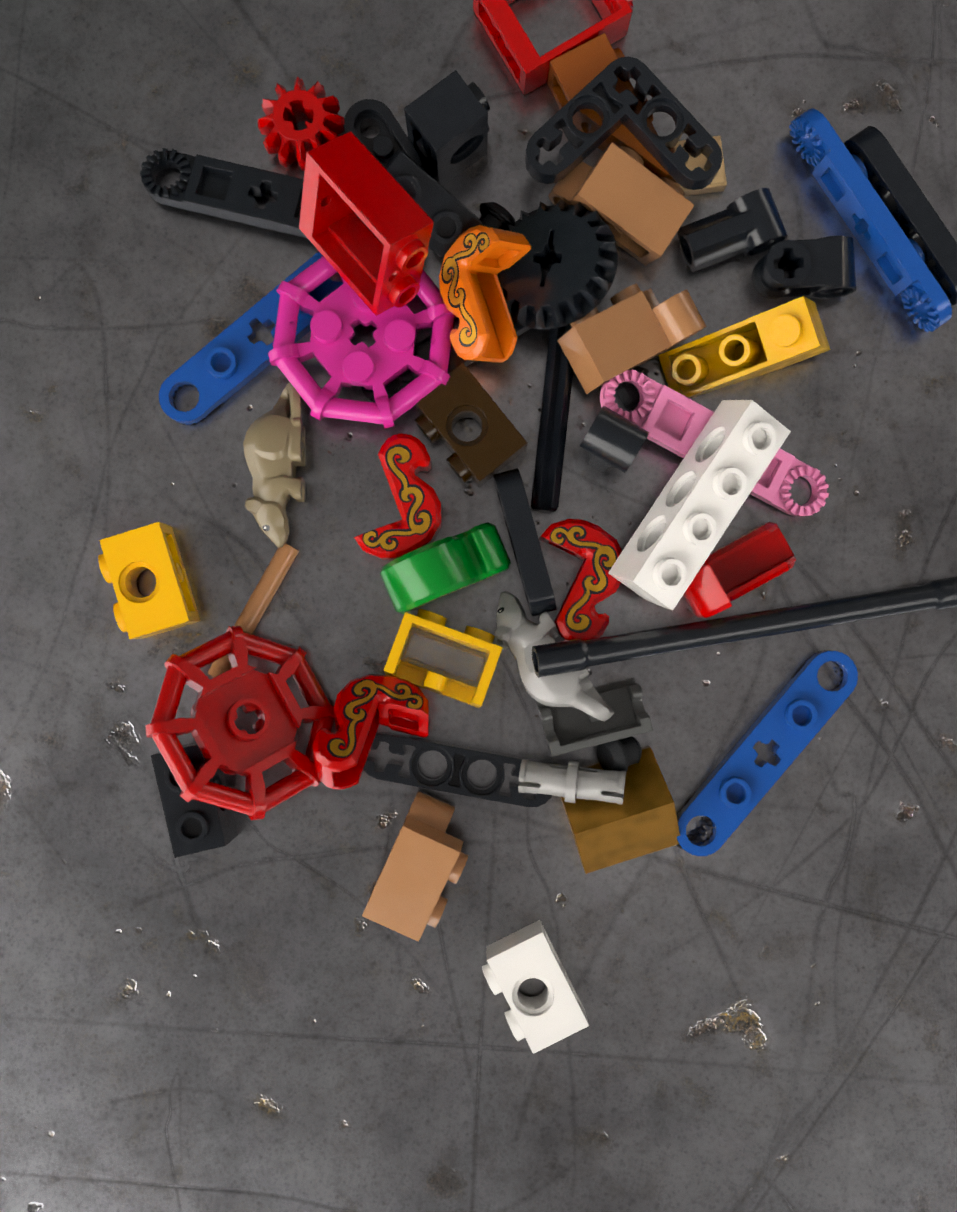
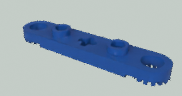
(870, 221)
(231, 357)
(791, 724)

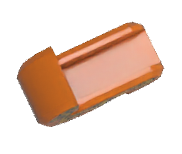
(475, 295)

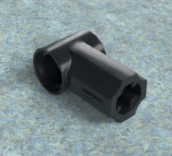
(745, 227)
(613, 441)

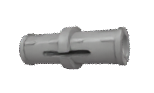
(572, 781)

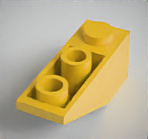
(746, 349)

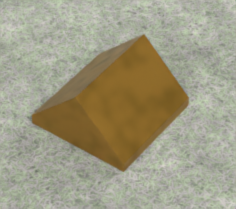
(617, 832)

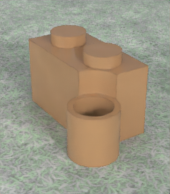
(630, 199)
(628, 334)
(417, 870)

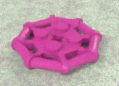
(358, 364)

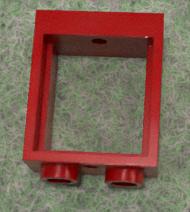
(519, 53)
(348, 179)

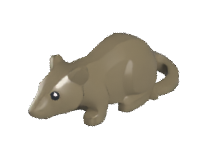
(273, 452)

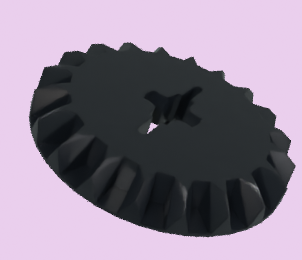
(574, 285)

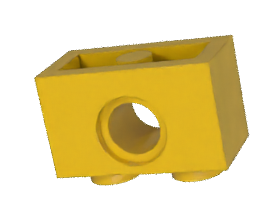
(172, 600)

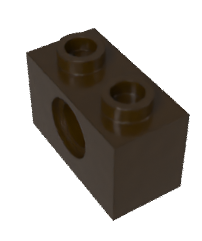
(466, 398)

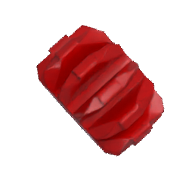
(289, 110)

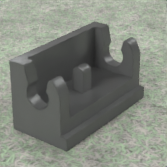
(572, 729)

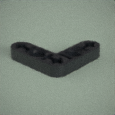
(618, 110)

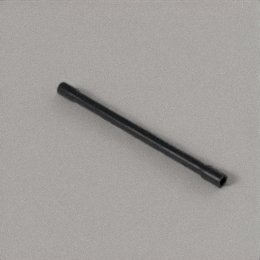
(580, 654)

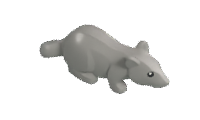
(558, 690)

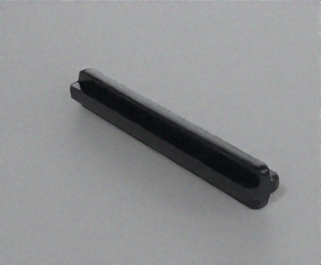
(552, 426)

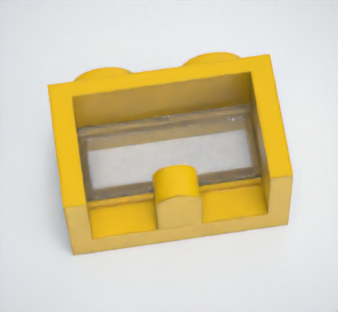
(443, 658)

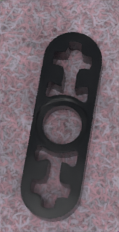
(525, 542)

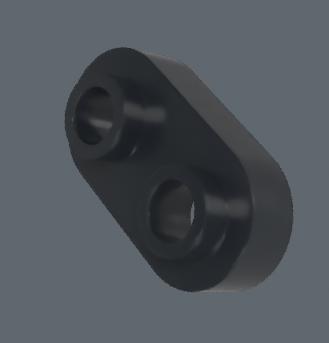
(391, 135)

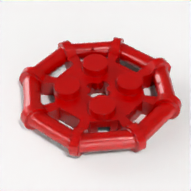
(215, 727)

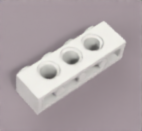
(699, 502)

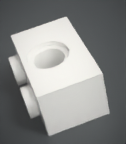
(540, 1018)

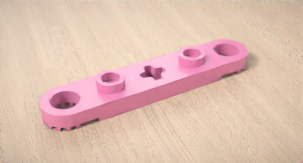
(678, 421)

